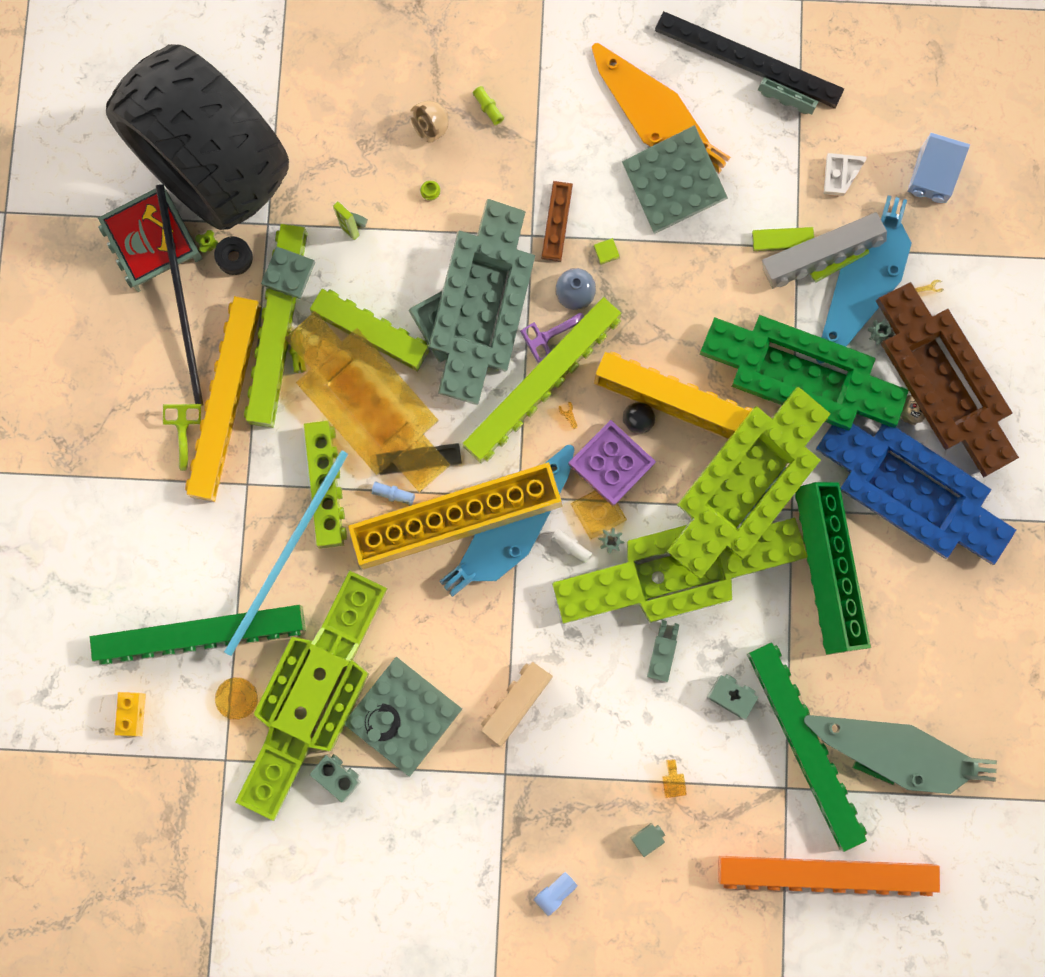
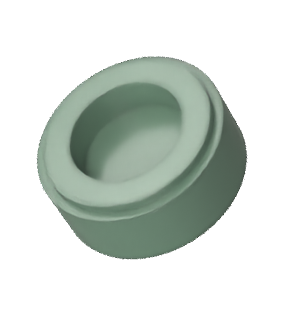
(359, 220)

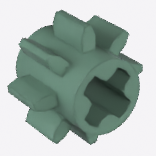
(879, 327)
(617, 541)

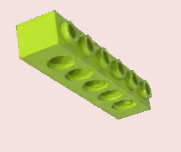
(313, 433)

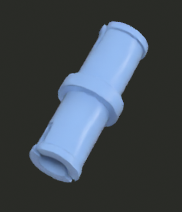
(393, 493)

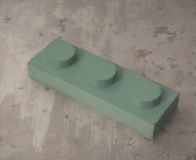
(787, 96)

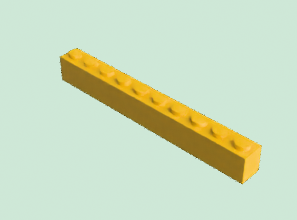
(224, 399)

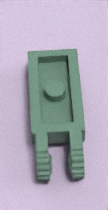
(663, 654)

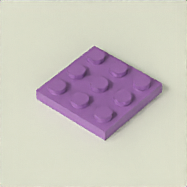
(611, 463)

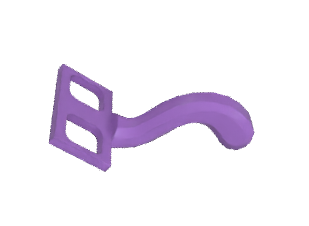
(543, 337)

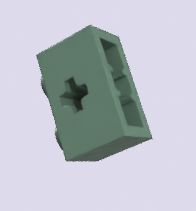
(740, 707)

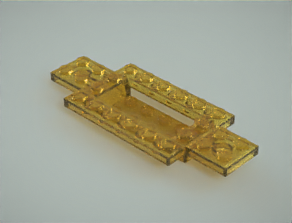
(374, 397)

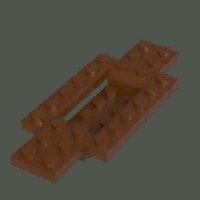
(937, 385)

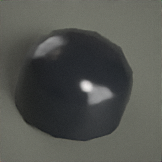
(639, 417)

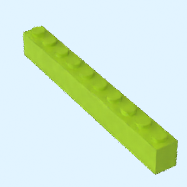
(273, 347)
(541, 380)

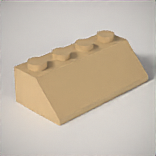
(516, 704)

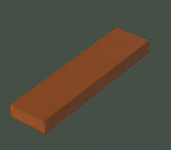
(557, 221)

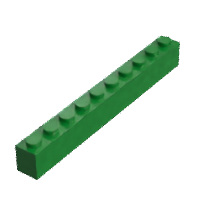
(194, 634)
(807, 748)

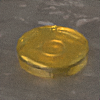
(236, 698)

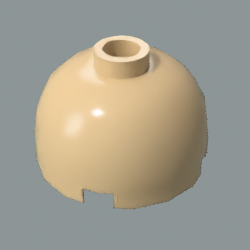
(429, 120)

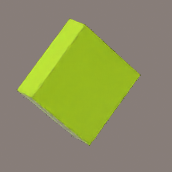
(606, 251)

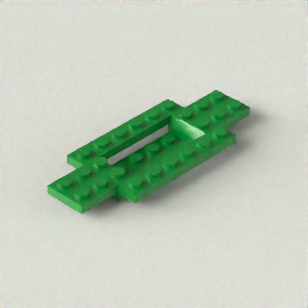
(777, 374)

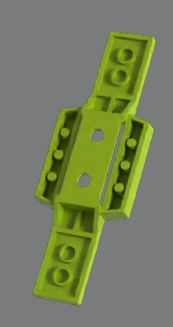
(633, 583)
(295, 687)

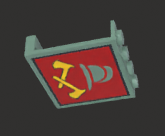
(139, 238)

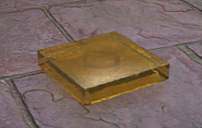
(597, 514)

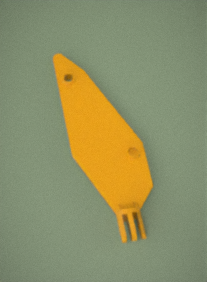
(648, 104)

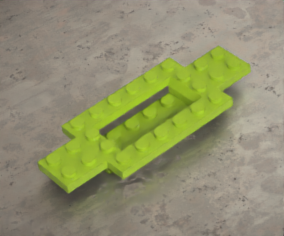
(741, 476)

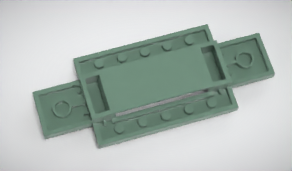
(473, 299)

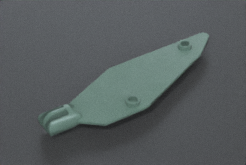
(901, 753)

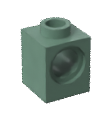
(648, 839)

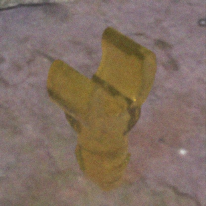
(569, 415)

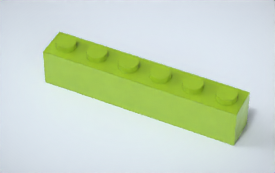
(384, 337)

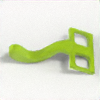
(181, 424)

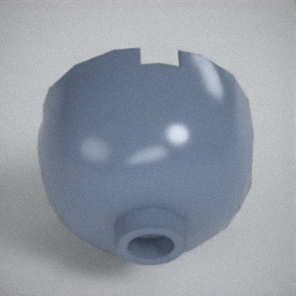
(575, 289)

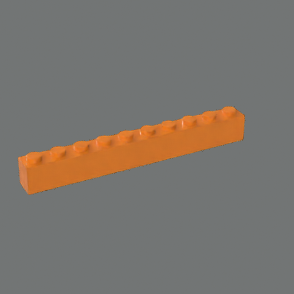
(829, 874)

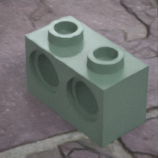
(332, 782)

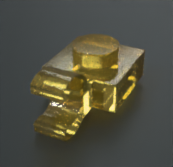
(673, 783)

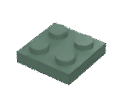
(288, 272)

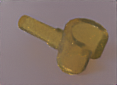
(930, 287)

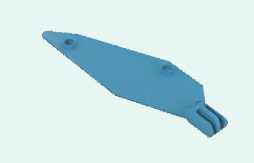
(868, 279)
(502, 548)

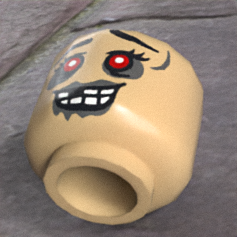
(911, 412)

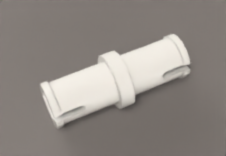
(571, 546)

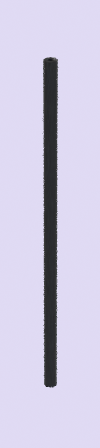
(179, 294)

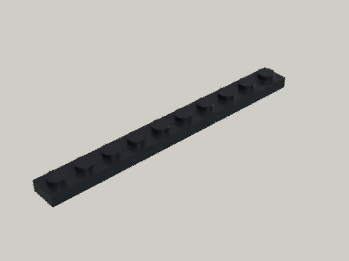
(749, 59)

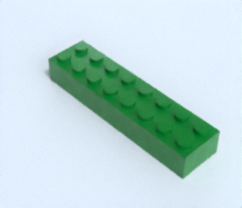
(832, 568)

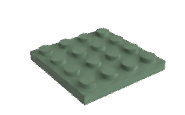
(674, 179)
(422, 711)

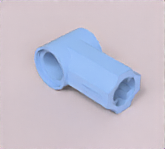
(551, 897)

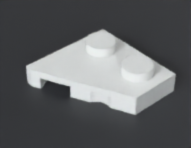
(841, 172)

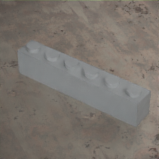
(824, 250)

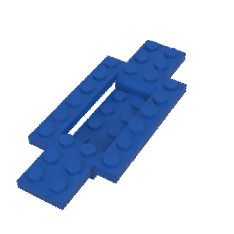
(912, 499)

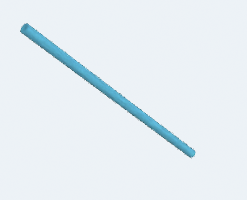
(286, 553)

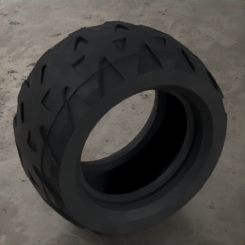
(198, 135)

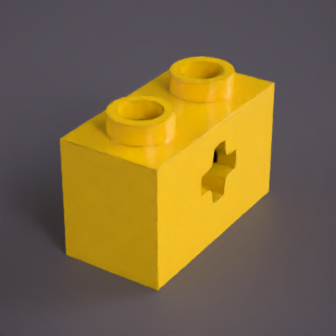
(130, 714)

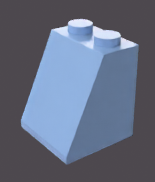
(938, 168)

